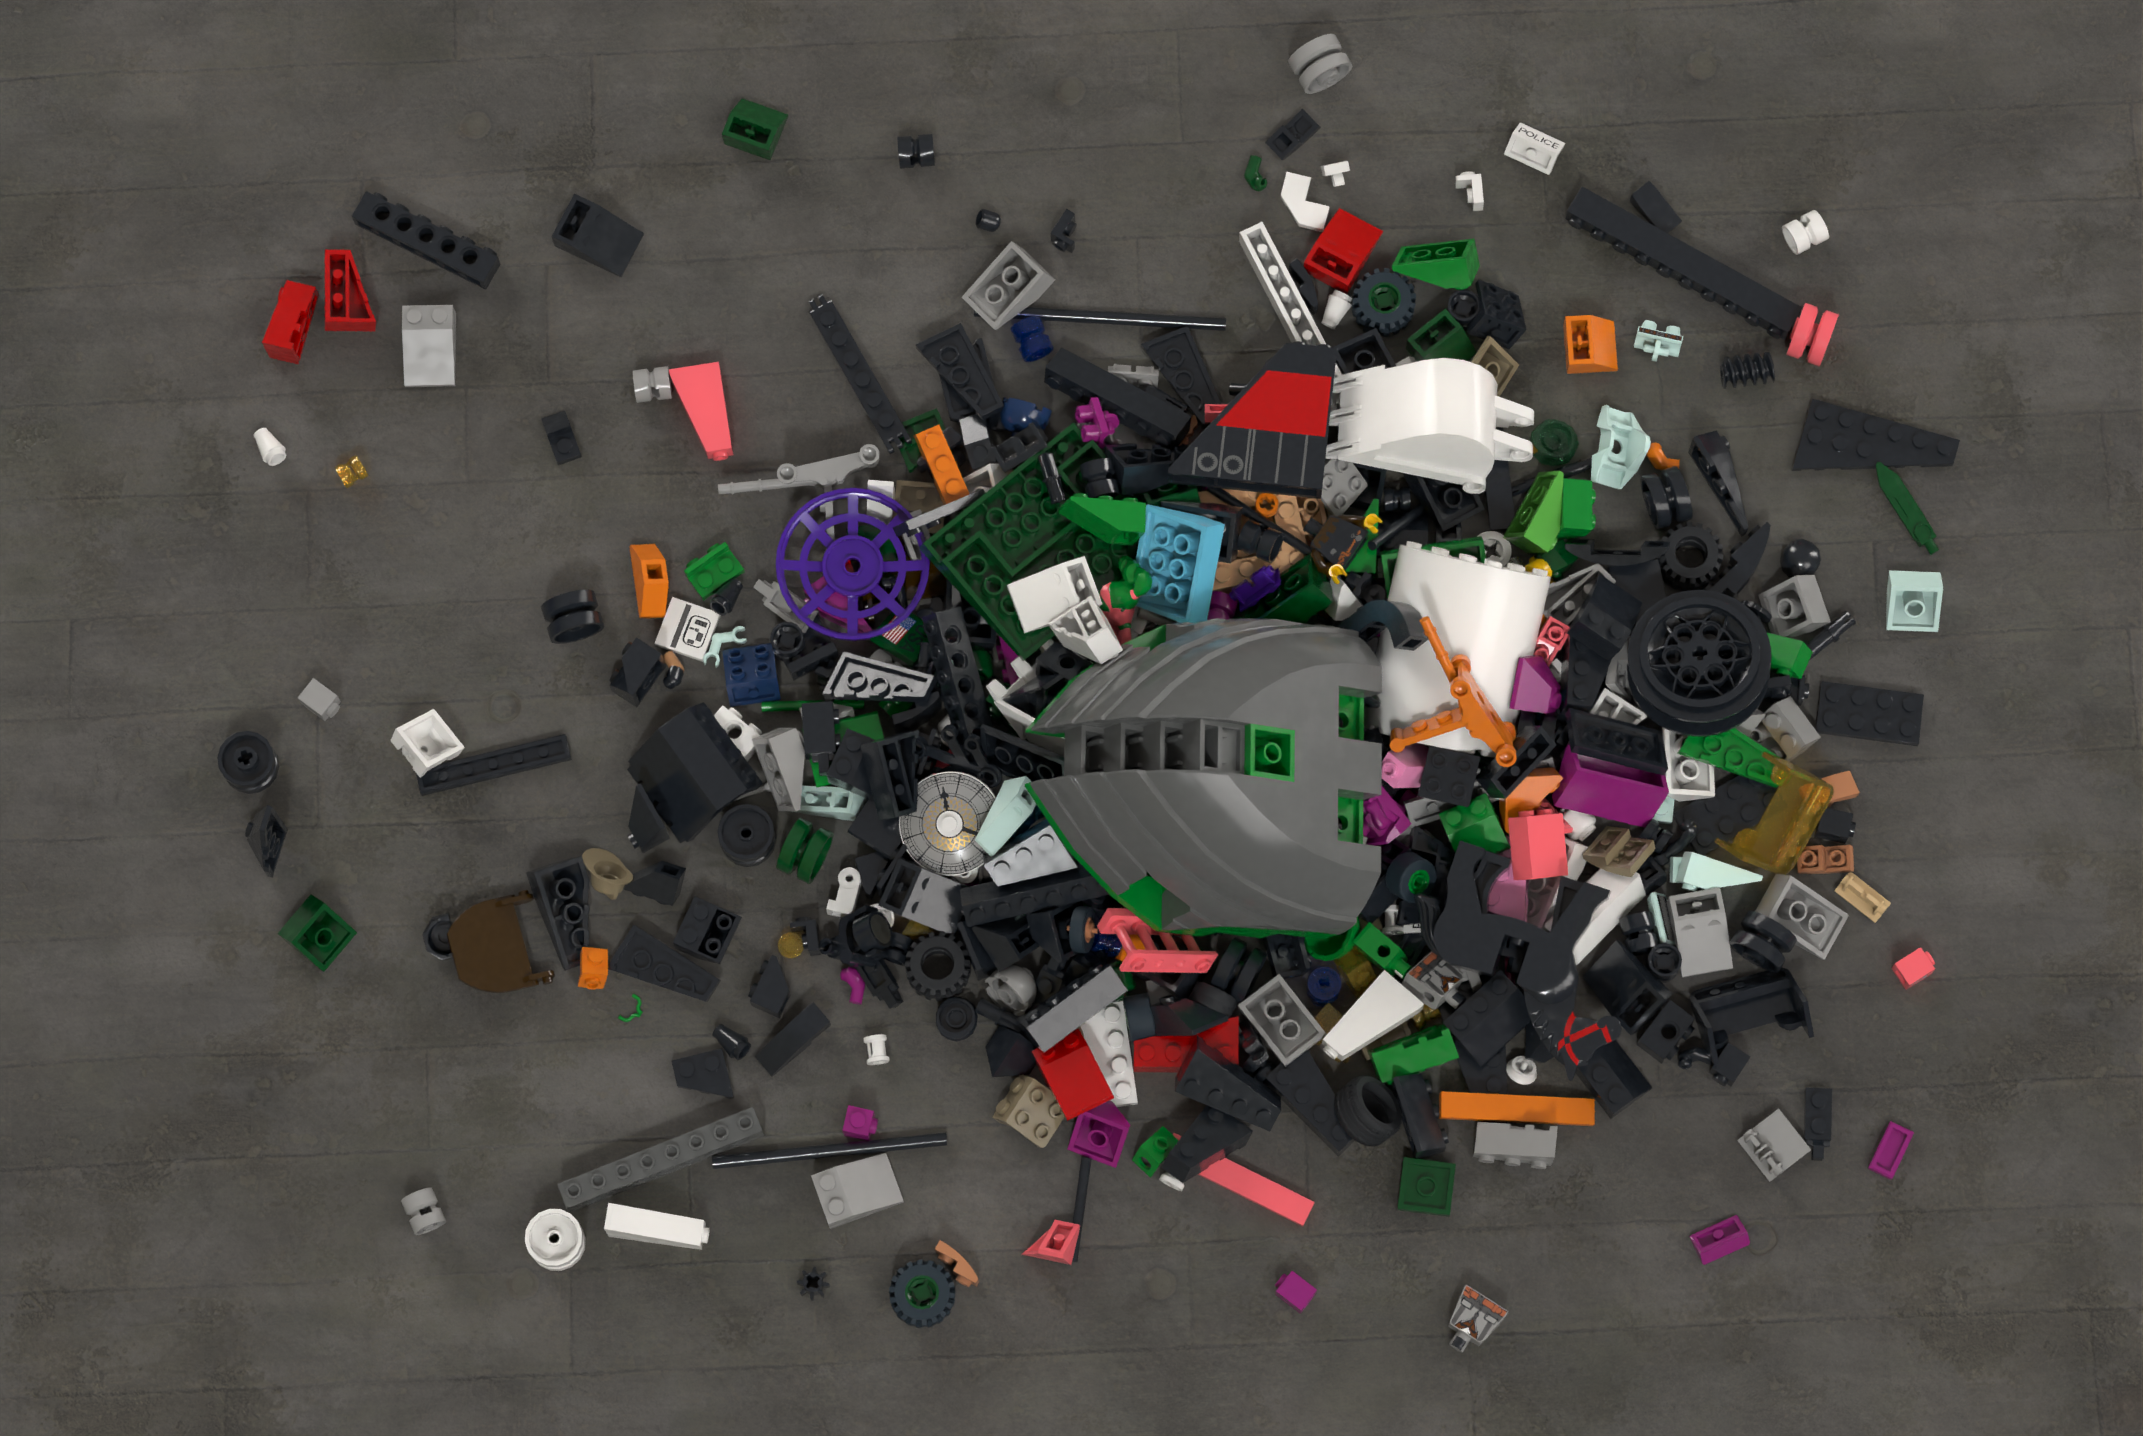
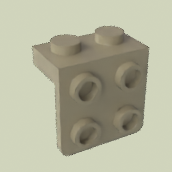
(1030, 1110)

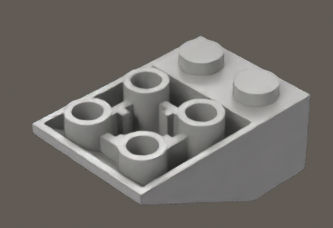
(1700, 931)

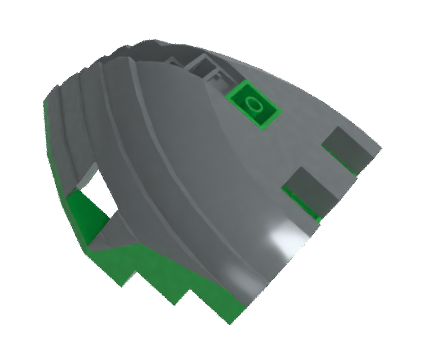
(1222, 776)

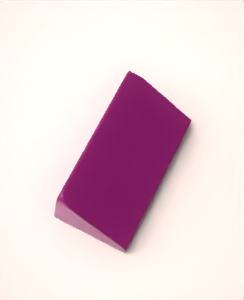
(1720, 1239)

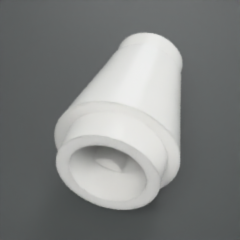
(1336, 308)
(270, 448)

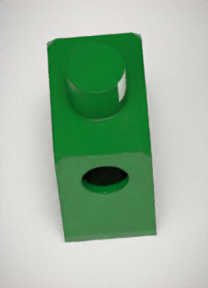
(1382, 951)

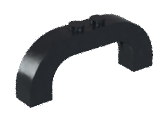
(1398, 617)

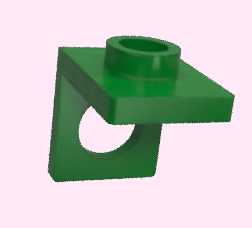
(1155, 1150)

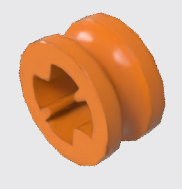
(1270, 498)

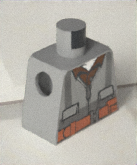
(1435, 982)
(1474, 1319)

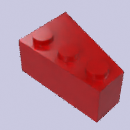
(344, 297)

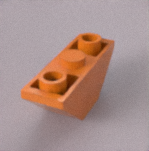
(649, 580)
(1529, 794)

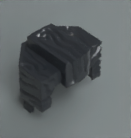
(436, 936)

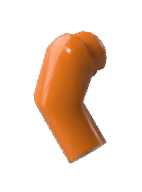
(1658, 458)

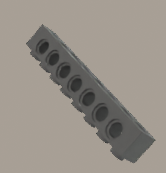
(660, 1160)

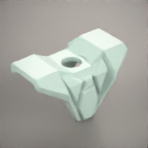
(1612, 468)

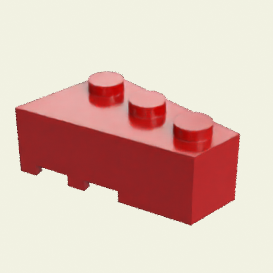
(290, 322)

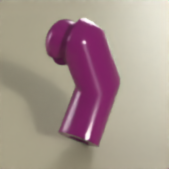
(856, 982)

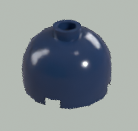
(1020, 413)

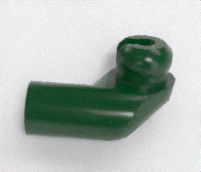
(1252, 175)

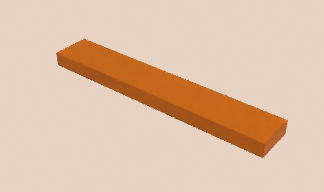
(1516, 1108)

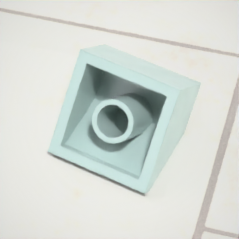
(1913, 601)

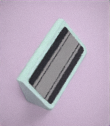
(1660, 914)

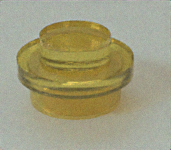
(790, 945)

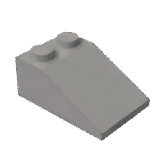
(1008, 286)
(429, 345)
(783, 765)
(1804, 913)
(1281, 1020)
(857, 1189)

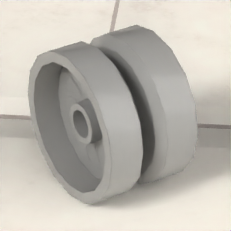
(1320, 63)

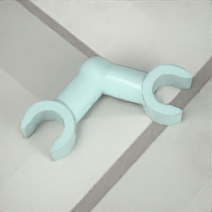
(718, 638)

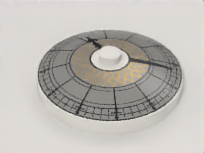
(947, 823)

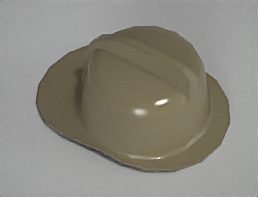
(606, 871)

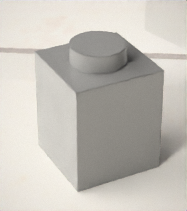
(319, 700)

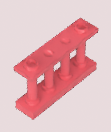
(1124, 922)

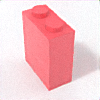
(1537, 845)

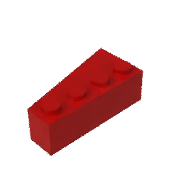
(1169, 1052)

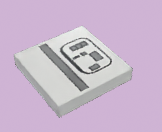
(687, 629)

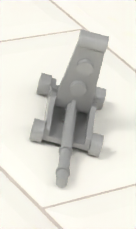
(818, 474)

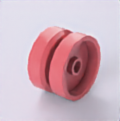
(1811, 334)

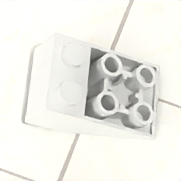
(1052, 593)

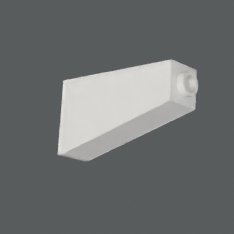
(1373, 1015)
(655, 1227)

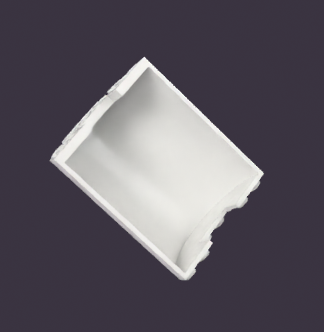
(1478, 613)

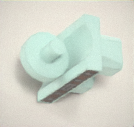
(1658, 341)

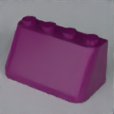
(1609, 789)

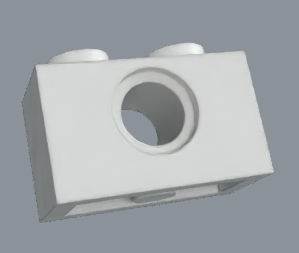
(730, 720)

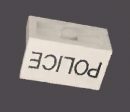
(1534, 148)

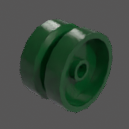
(804, 850)

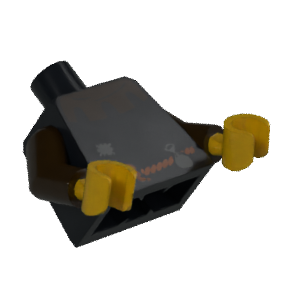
(1339, 542)

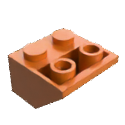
(1589, 344)

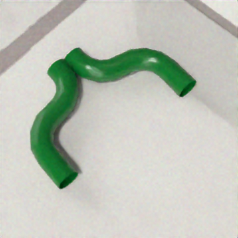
(635, 1014)

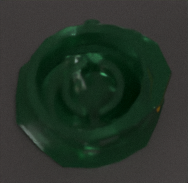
(1554, 442)

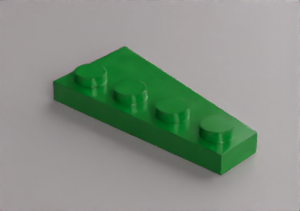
(1732, 753)

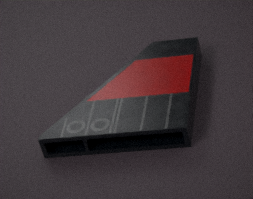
(1271, 432)

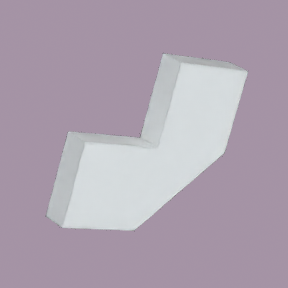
(1305, 213)

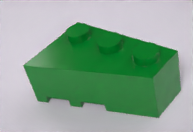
(1413, 1053)

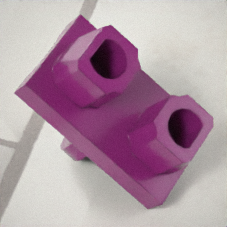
(1099, 421)

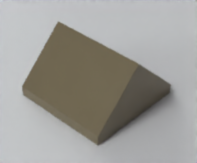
(1496, 361)

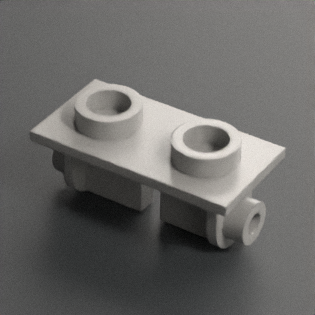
(1141, 378)

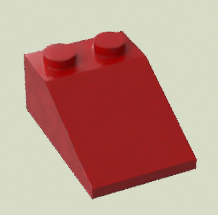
(1073, 1075)

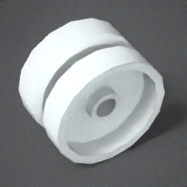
(556, 1255)

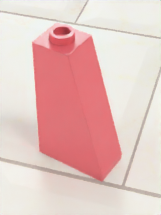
(704, 402)

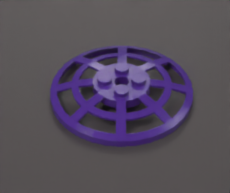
(845, 549)

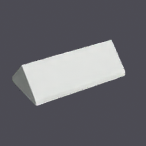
(1686, 777)
(1624, 896)

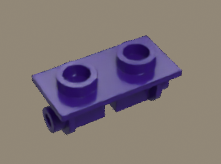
(1265, 581)

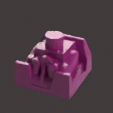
(1382, 819)

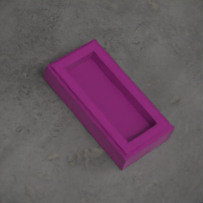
(1890, 1150)

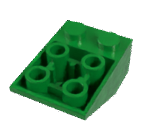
(1107, 518)

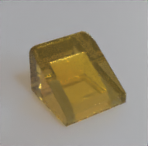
(915, 930)

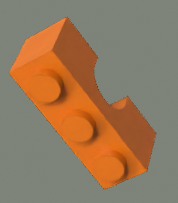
(942, 464)

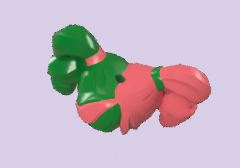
(1122, 596)

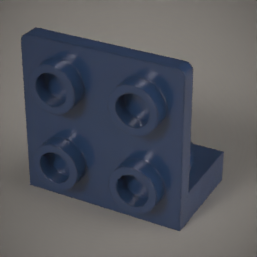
(751, 675)

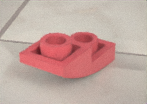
(1551, 639)

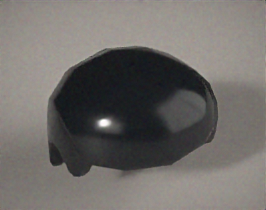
(1800, 558)

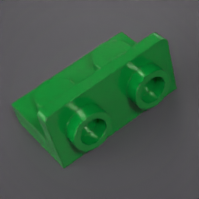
(713, 570)

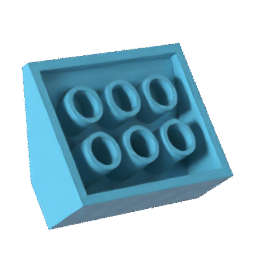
(1182, 560)

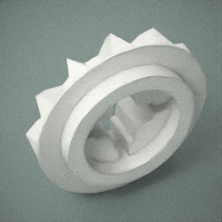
(1503, 547)

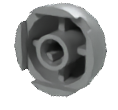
(1012, 989)

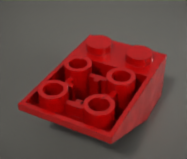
(1342, 251)

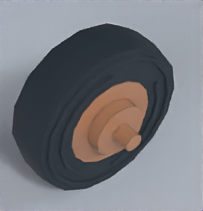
(1082, 929)

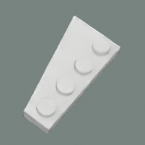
(1109, 1044)

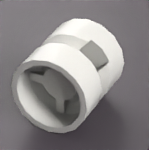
(1804, 232)

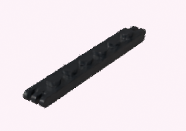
(858, 373)

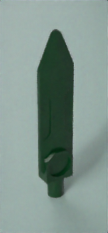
(1906, 508)

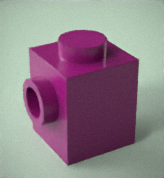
(859, 1123)

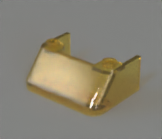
(1787, 820)

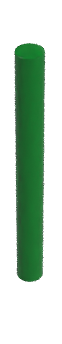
(771, 706)

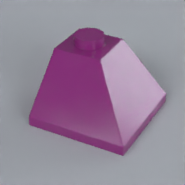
(1535, 686)
(1100, 1134)

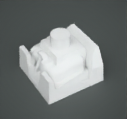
(426, 742)

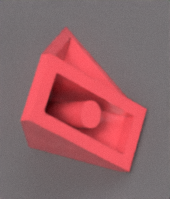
(1057, 1243)

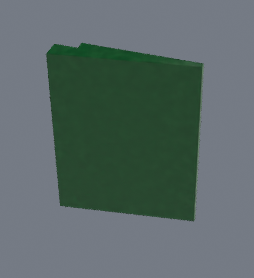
(1020, 533)

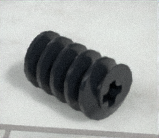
(1747, 369)

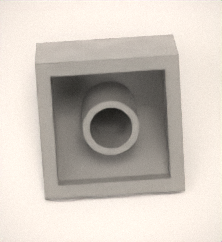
(1795, 606)

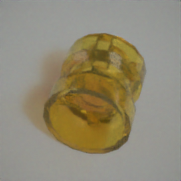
(346, 474)
(1424, 1016)

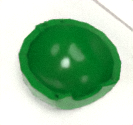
(1333, 947)

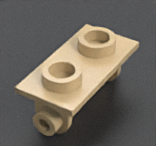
(1862, 897)

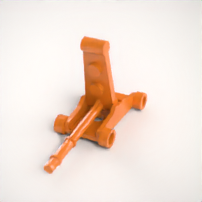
(1473, 711)

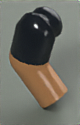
(675, 671)

